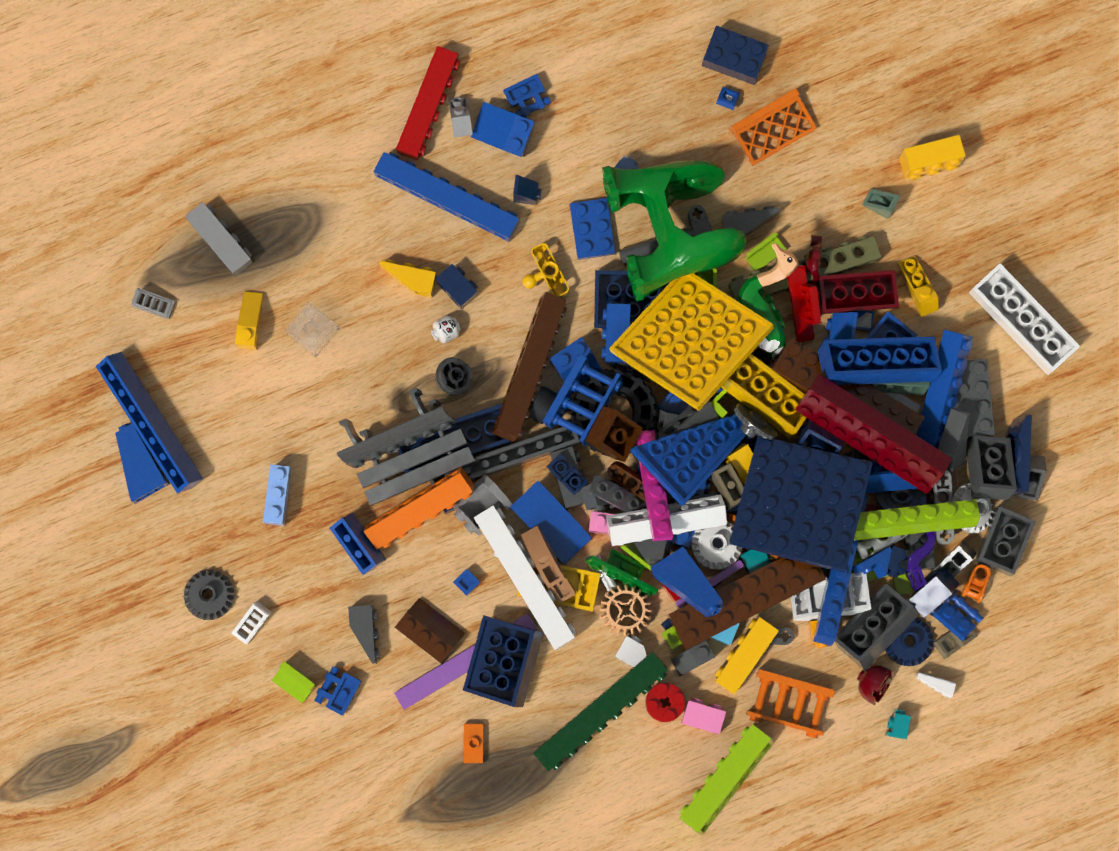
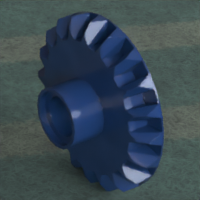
(919, 651)

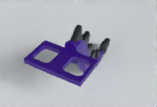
(915, 557)

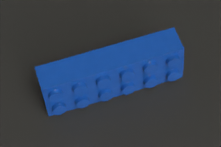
(880, 360)

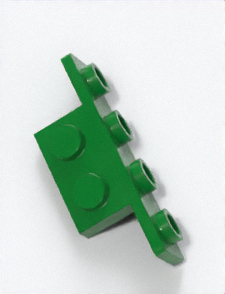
(622, 568)

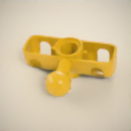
(554, 281)

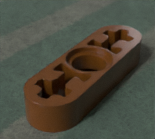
(618, 478)

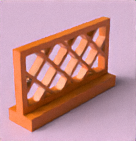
(764, 113)

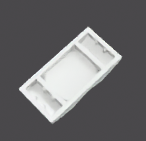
(808, 602)

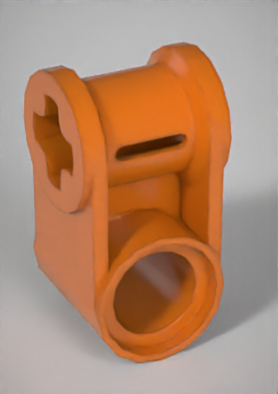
(975, 584)

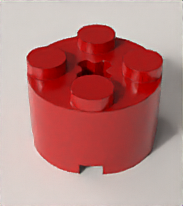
(675, 699)

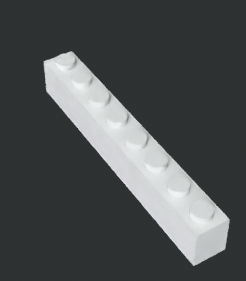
(524, 577)

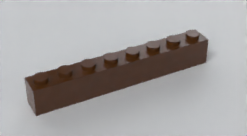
(529, 367)

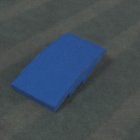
(561, 530)

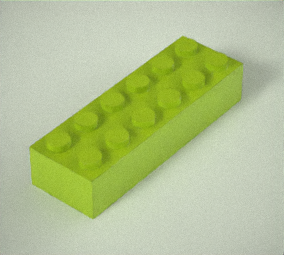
(726, 780)

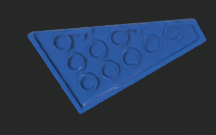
(689, 457)

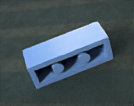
(277, 495)

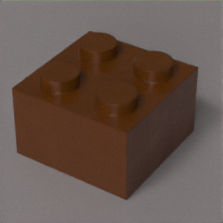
(614, 434)

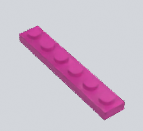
(655, 497)

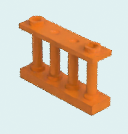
(803, 690)

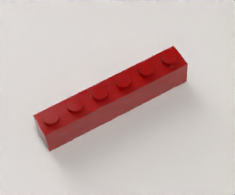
(427, 103)

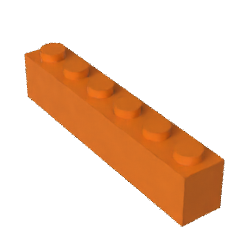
(419, 508)

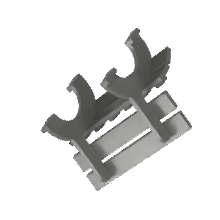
(406, 434)

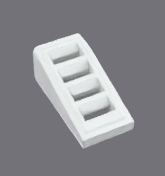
(261, 609)
(940, 685)

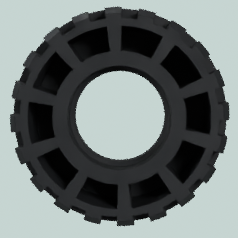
(633, 389)

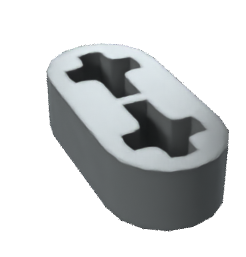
(779, 641)

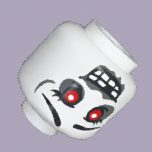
(445, 329)

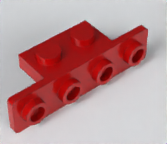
(804, 304)

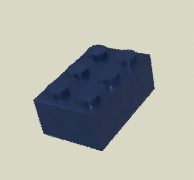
(735, 55)

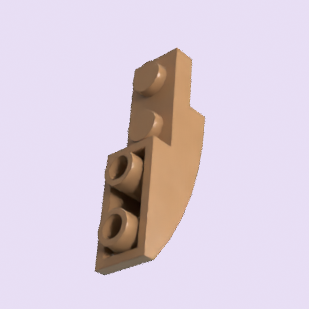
(547, 564)

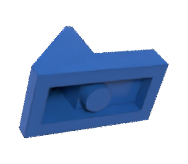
(877, 562)

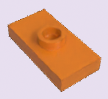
(473, 743)

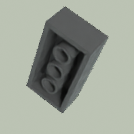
(975, 398)
(876, 629)

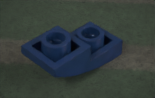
(566, 474)

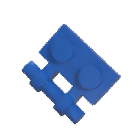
(524, 91)
(955, 620)
(342, 694)

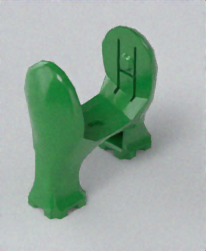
(677, 251)

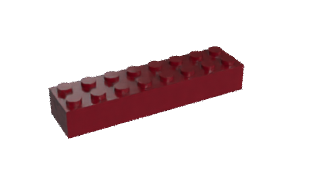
(873, 434)

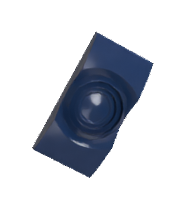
(1020, 438)

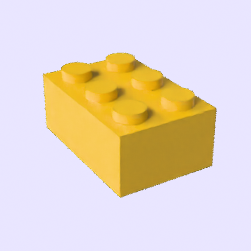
(932, 157)

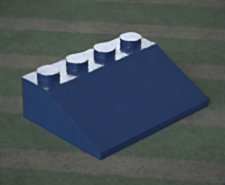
(615, 288)
(503, 661)

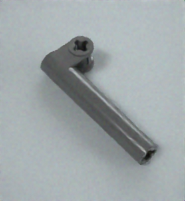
(697, 226)

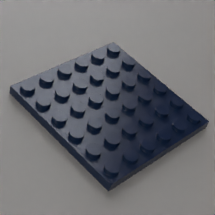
(801, 503)

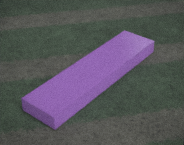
(716, 579)

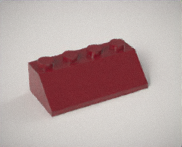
(858, 292)

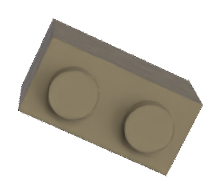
(728, 485)

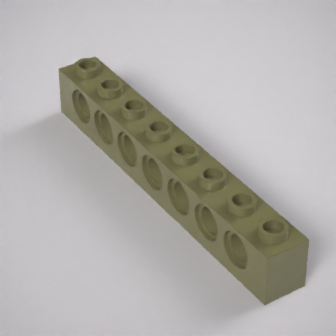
(870, 255)

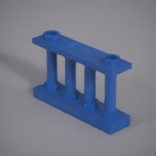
(572, 385)

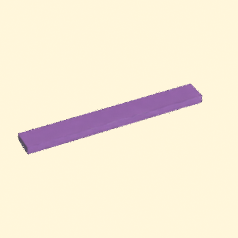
(444, 673)

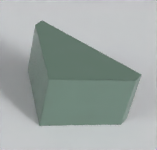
(881, 202)

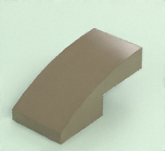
(951, 643)

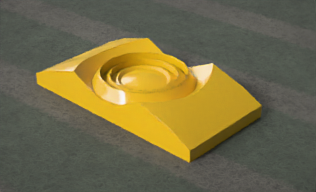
(585, 585)

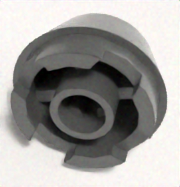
(453, 376)

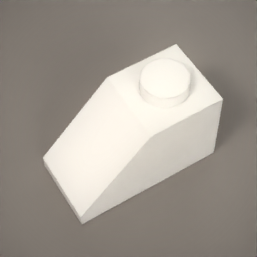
(631, 651)

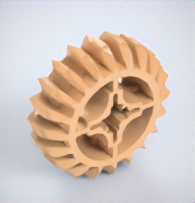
(615, 623)

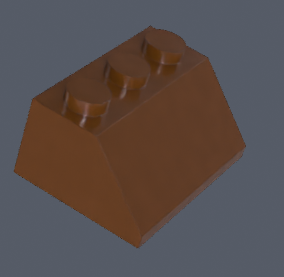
(430, 630)

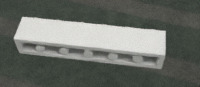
(691, 516)

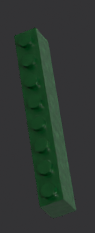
(600, 711)

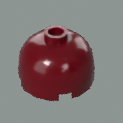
(874, 683)

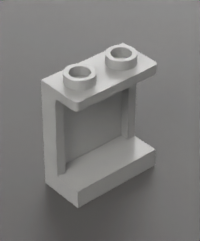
(484, 496)

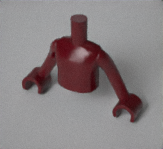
(813, 258)

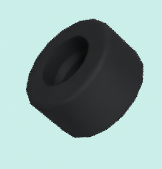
(542, 404)

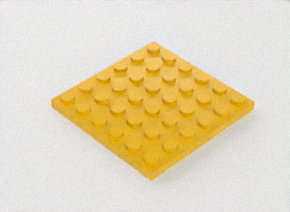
(691, 339)

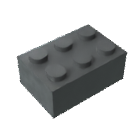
(991, 467)
(1005, 541)

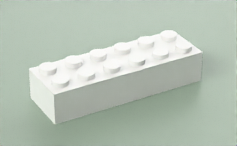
(1024, 319)

